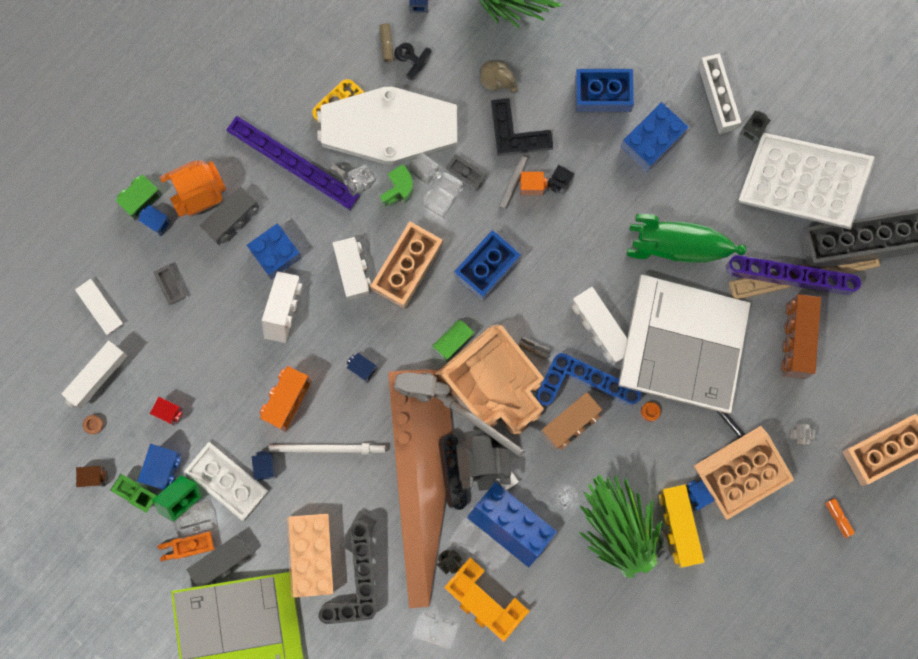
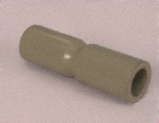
(387, 47)

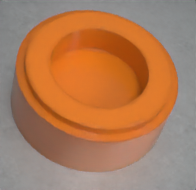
(650, 411)

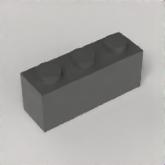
(229, 216)
(219, 562)

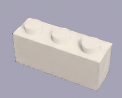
(352, 268)

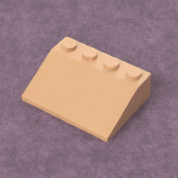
(744, 472)

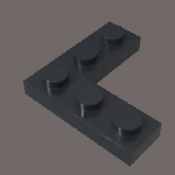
(510, 143)

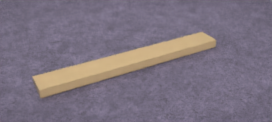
(748, 288)

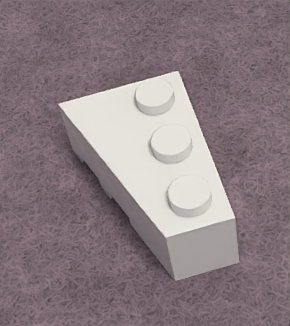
(281, 306)

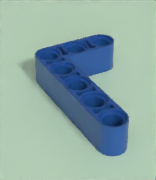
(585, 379)

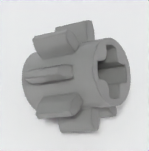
(802, 434)

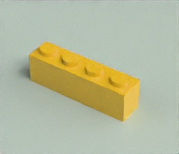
(681, 525)

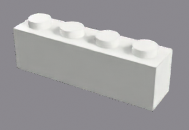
(719, 93)
(601, 324)

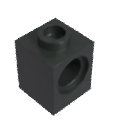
(751, 132)

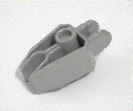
(420, 386)

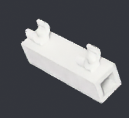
(93, 375)

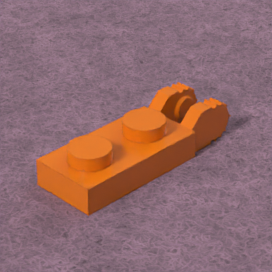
(188, 547)

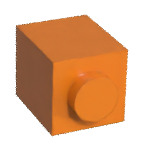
(532, 183)

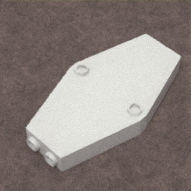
(388, 125)

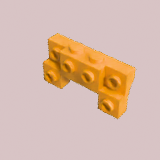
(479, 603)

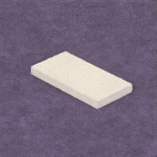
(226, 481)

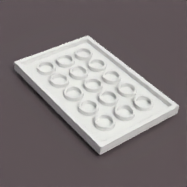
(807, 180)

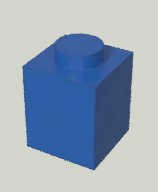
(154, 220)

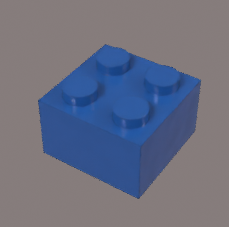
(274, 251)

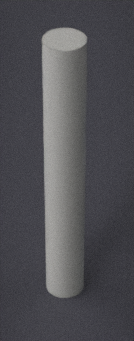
(513, 182)

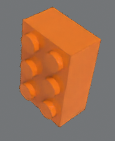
(285, 398)

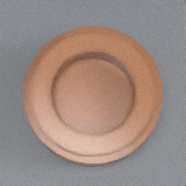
(93, 424)

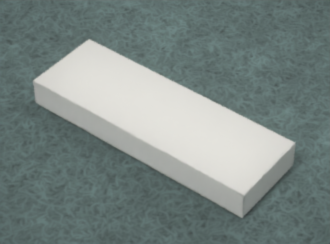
(99, 307)

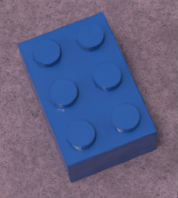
(604, 90)
(654, 137)
(487, 265)

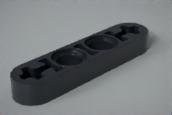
(449, 472)

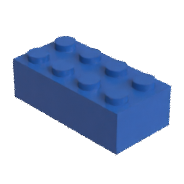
(512, 524)

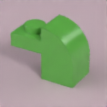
(402, 186)
(133, 492)

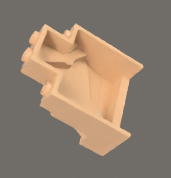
(494, 380)

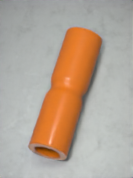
(841, 521)

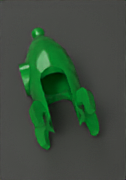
(680, 241)

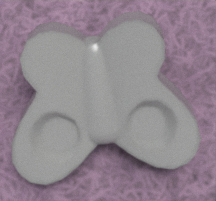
(338, 171)

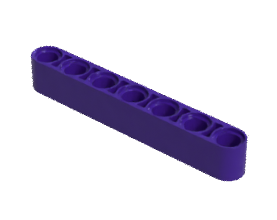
(801, 272)

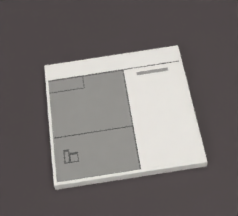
(684, 344)

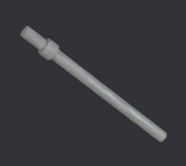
(452, 404)

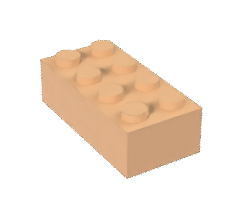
(407, 265)
(884, 451)
(309, 555)

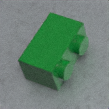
(177, 498)

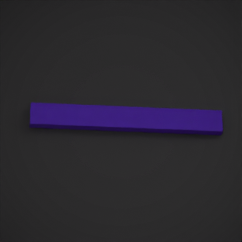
(292, 162)

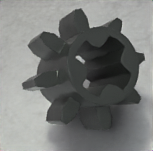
(449, 561)

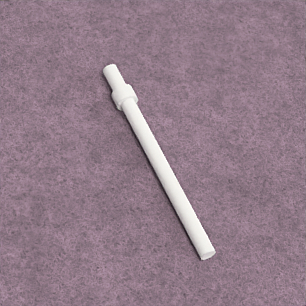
(365, 448)

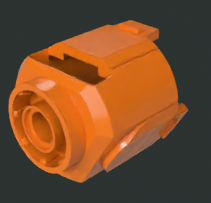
(197, 187)

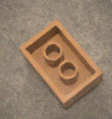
(571, 422)

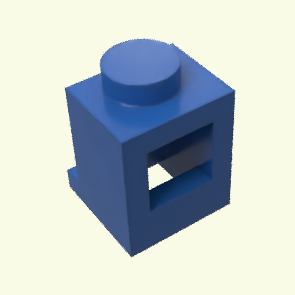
(698, 494)

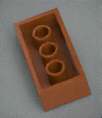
(801, 336)

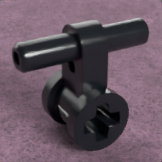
(417, 62)

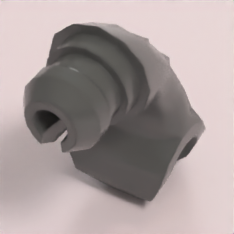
(664, 544)

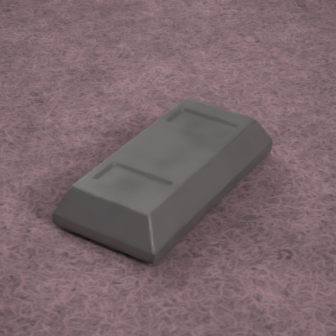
(169, 284)

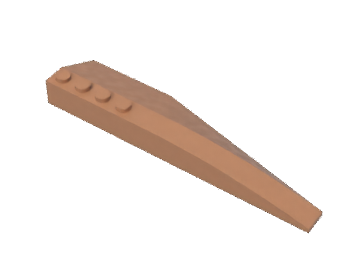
(420, 483)

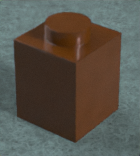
(91, 477)

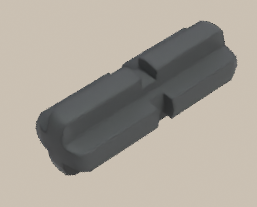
(539, 349)

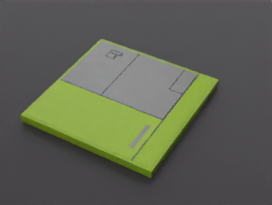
(238, 620)

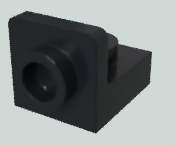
(560, 180)

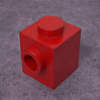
(167, 411)

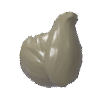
(496, 76)

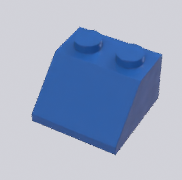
(159, 467)

